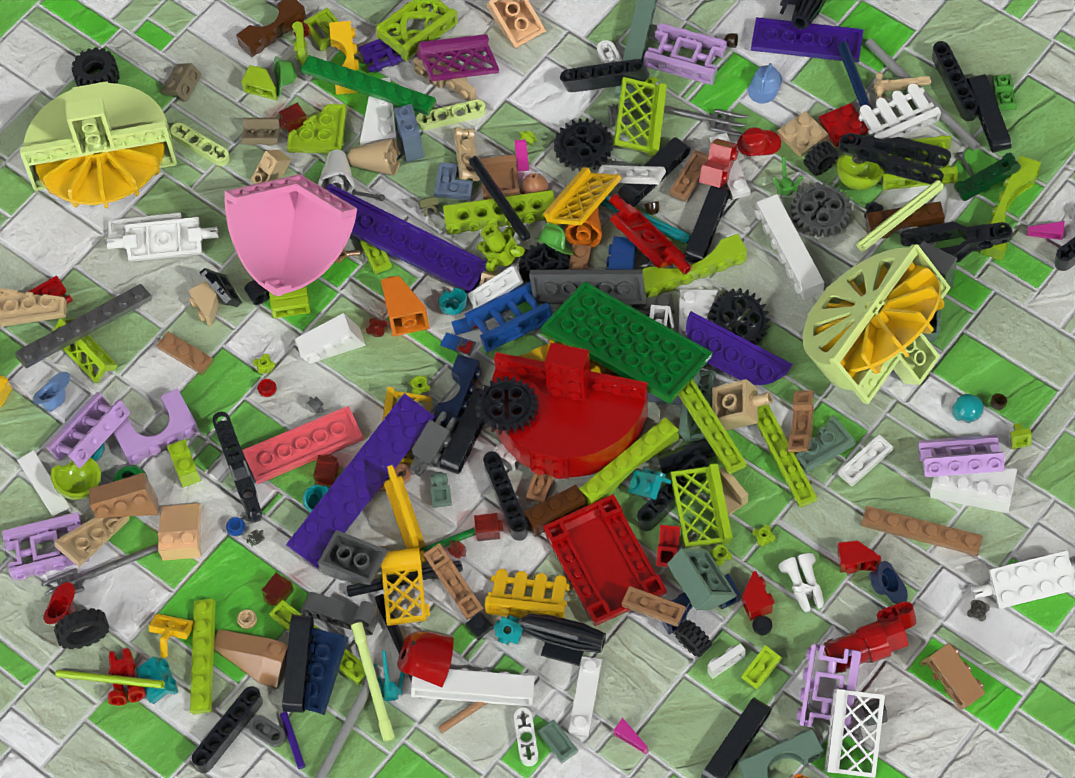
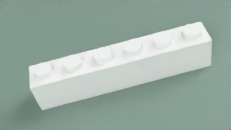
(790, 247)
(479, 687)

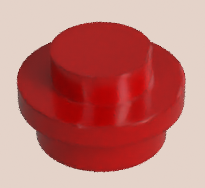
(267, 388)

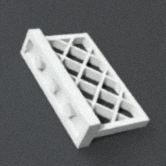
(836, 729)

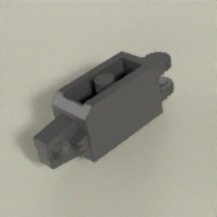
(430, 444)

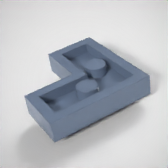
(449, 187)

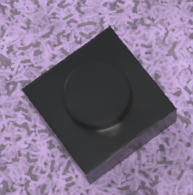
(479, 625)

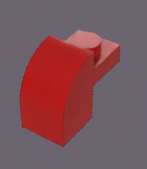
(668, 544)

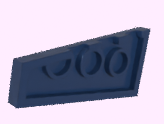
(325, 663)

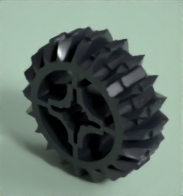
(536, 256)

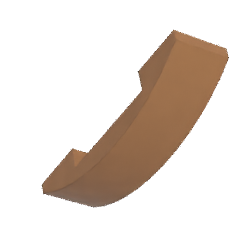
(802, 421)
(453, 581)

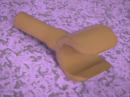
(346, 254)

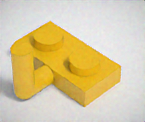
(168, 627)

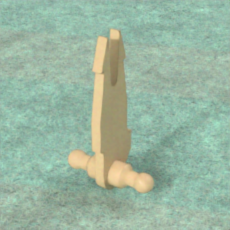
(895, 85)

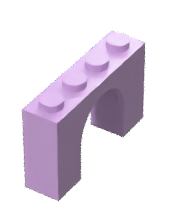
(180, 427)

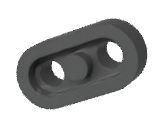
(268, 731)

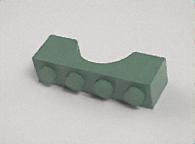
(803, 748)

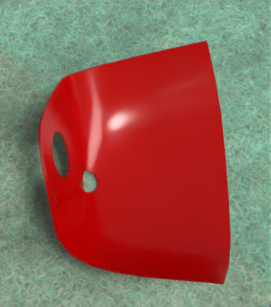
(429, 657)

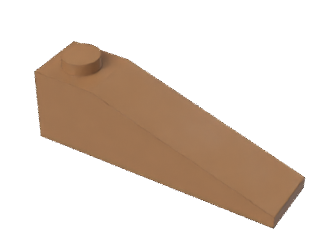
(257, 656)

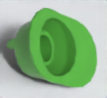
(284, 73)
(555, 238)

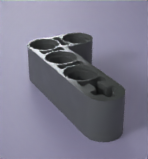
(341, 612)

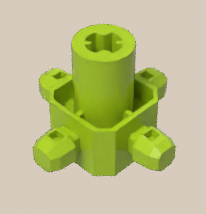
(499, 246)

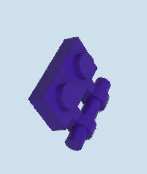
(376, 50)

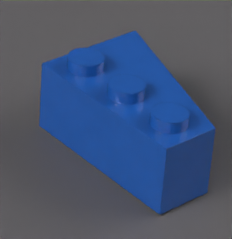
(622, 254)

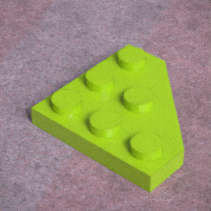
(320, 132)

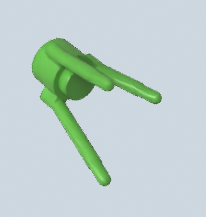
(786, 186)

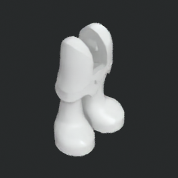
(801, 590)

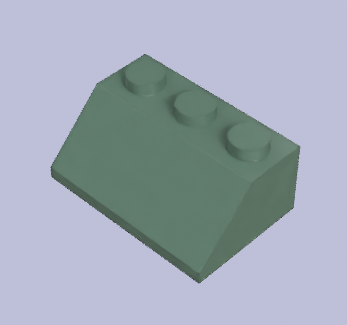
(700, 578)

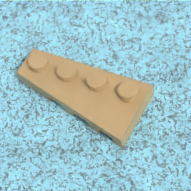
(88, 538)

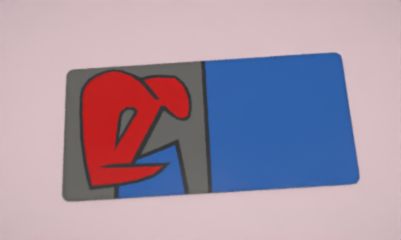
(460, 326)
(458, 344)

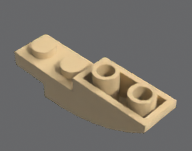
(459, 85)

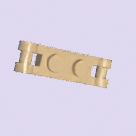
(465, 150)

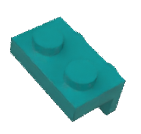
(647, 483)
(157, 669)

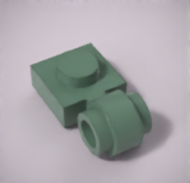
(441, 493)

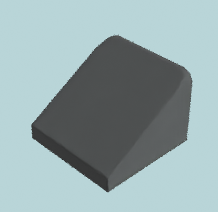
(873, 705)

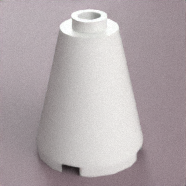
(337, 172)

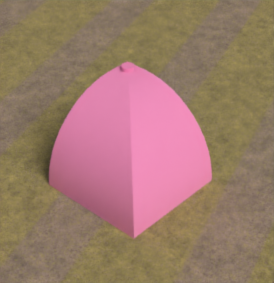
(287, 230)

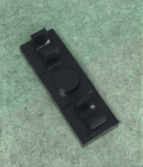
(682, 455)

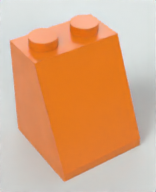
(404, 308)

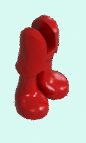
(126, 668)

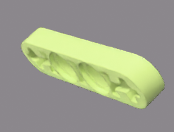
(451, 118)
(199, 144)

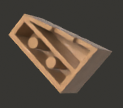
(124, 498)
(954, 675)

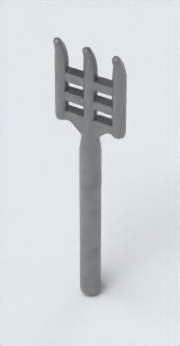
(712, 119)
(80, 578)

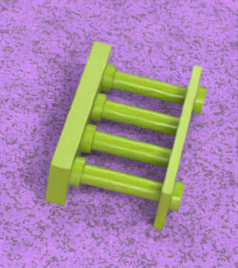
(950, 173)

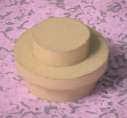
(247, 619)

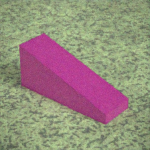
(521, 155)
(1049, 230)
(628, 735)

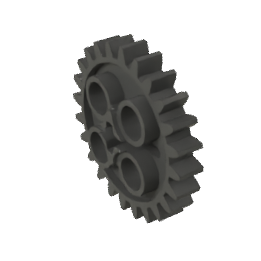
(834, 217)

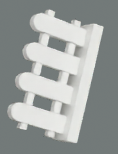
(896, 127)

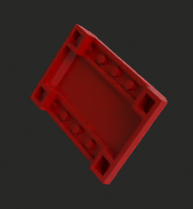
(602, 558)

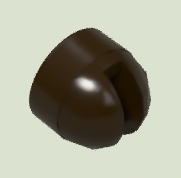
(731, 39)
(652, 207)
(998, 401)

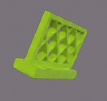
(655, 116)
(716, 499)

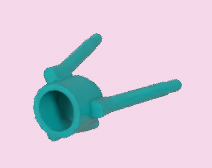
(389, 689)

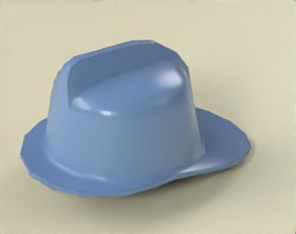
(765, 84)
(53, 392)

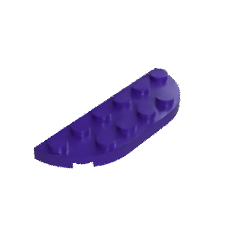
(735, 354)

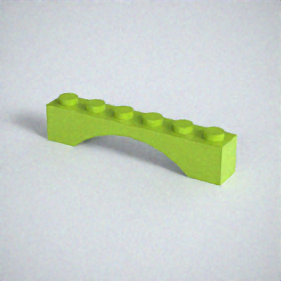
(1015, 185)
(727, 253)
(652, 443)

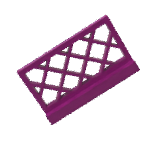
(456, 48)

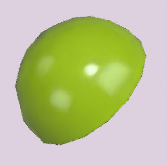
(858, 175)
(74, 481)

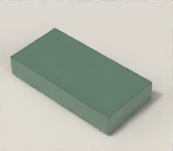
(557, 741)

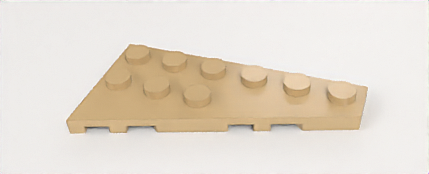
(27, 307)

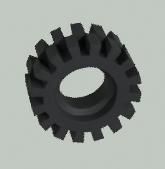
(820, 158)
(693, 638)

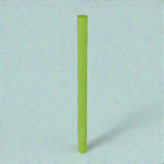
(110, 678)

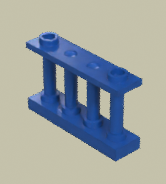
(514, 328)

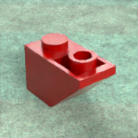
(856, 556)
(755, 598)

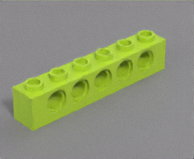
(490, 210)

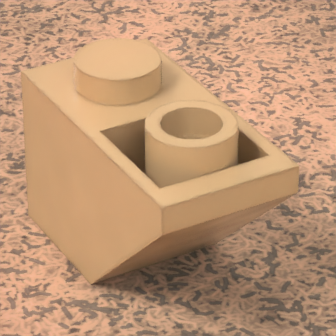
(271, 166)
(205, 300)

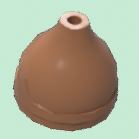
(534, 183)

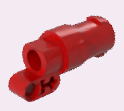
(876, 638)

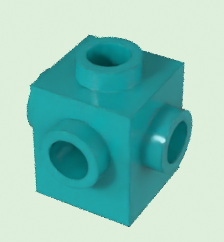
(516, 630)

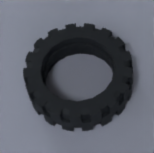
(94, 618)

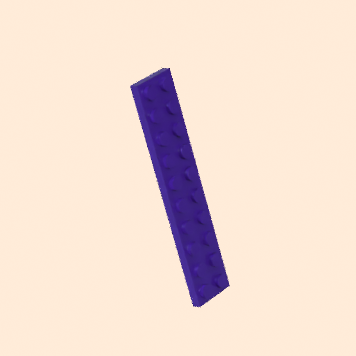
(413, 244)
(360, 479)

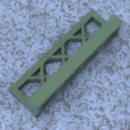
(687, 424)

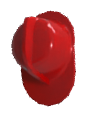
(758, 142)
(60, 603)

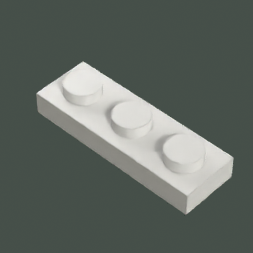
(495, 287)
(865, 460)

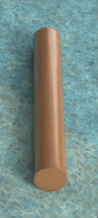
(460, 716)

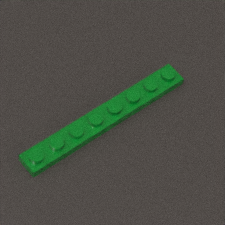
(367, 85)

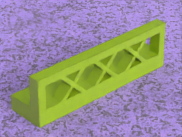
(92, 350)

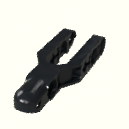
(877, 151)
(977, 237)
(238, 467)

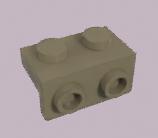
(181, 81)
(260, 131)

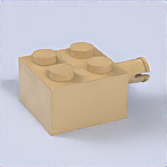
(738, 403)

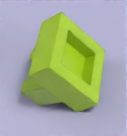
(1020, 437)

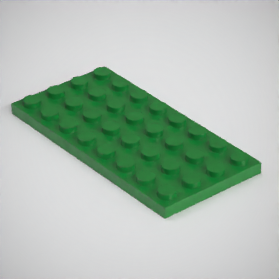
(627, 341)

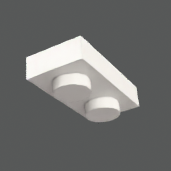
(730, 658)

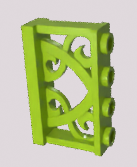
(416, 10)

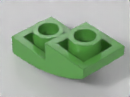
(1003, 92)

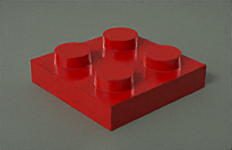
(841, 122)

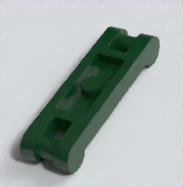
(987, 177)

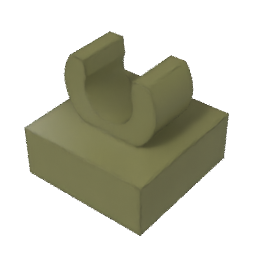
(429, 203)

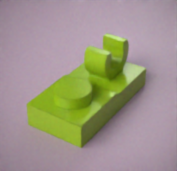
(761, 667)

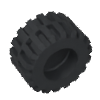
(95, 60)

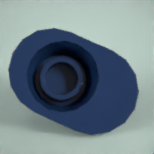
(887, 582)

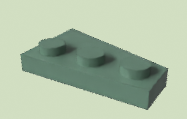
(825, 445)

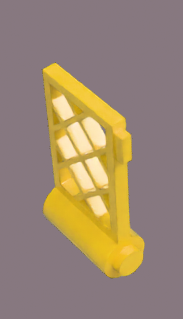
(404, 562)

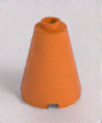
(586, 234)

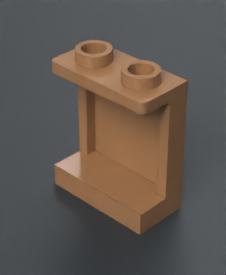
(504, 173)

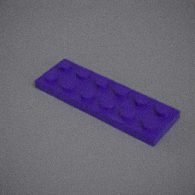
(813, 42)

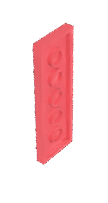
(302, 445)

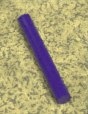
(292, 740)

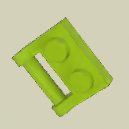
(322, 19)
(300, 44)

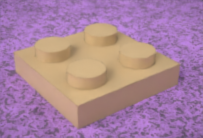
(802, 134)

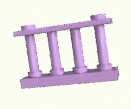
(75, 430)

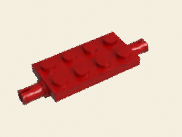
(647, 236)

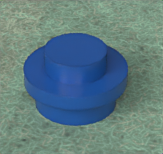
(235, 526)

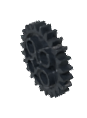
(583, 144)
(727, 306)
(526, 405)

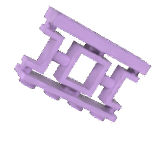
(681, 65)
(961, 455)
(39, 533)
(813, 684)

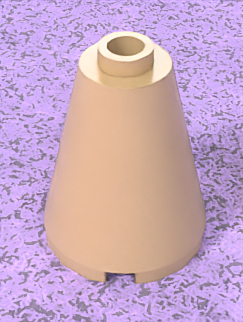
(376, 157)

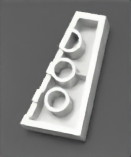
(979, 490)

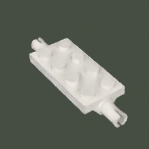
(163, 239)
(1029, 580)

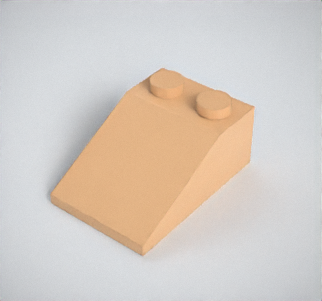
(516, 20)
(180, 532)

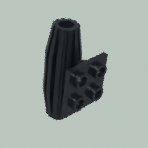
(804, 11)
(563, 637)

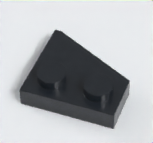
(221, 286)

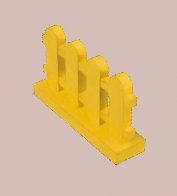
(520, 605)

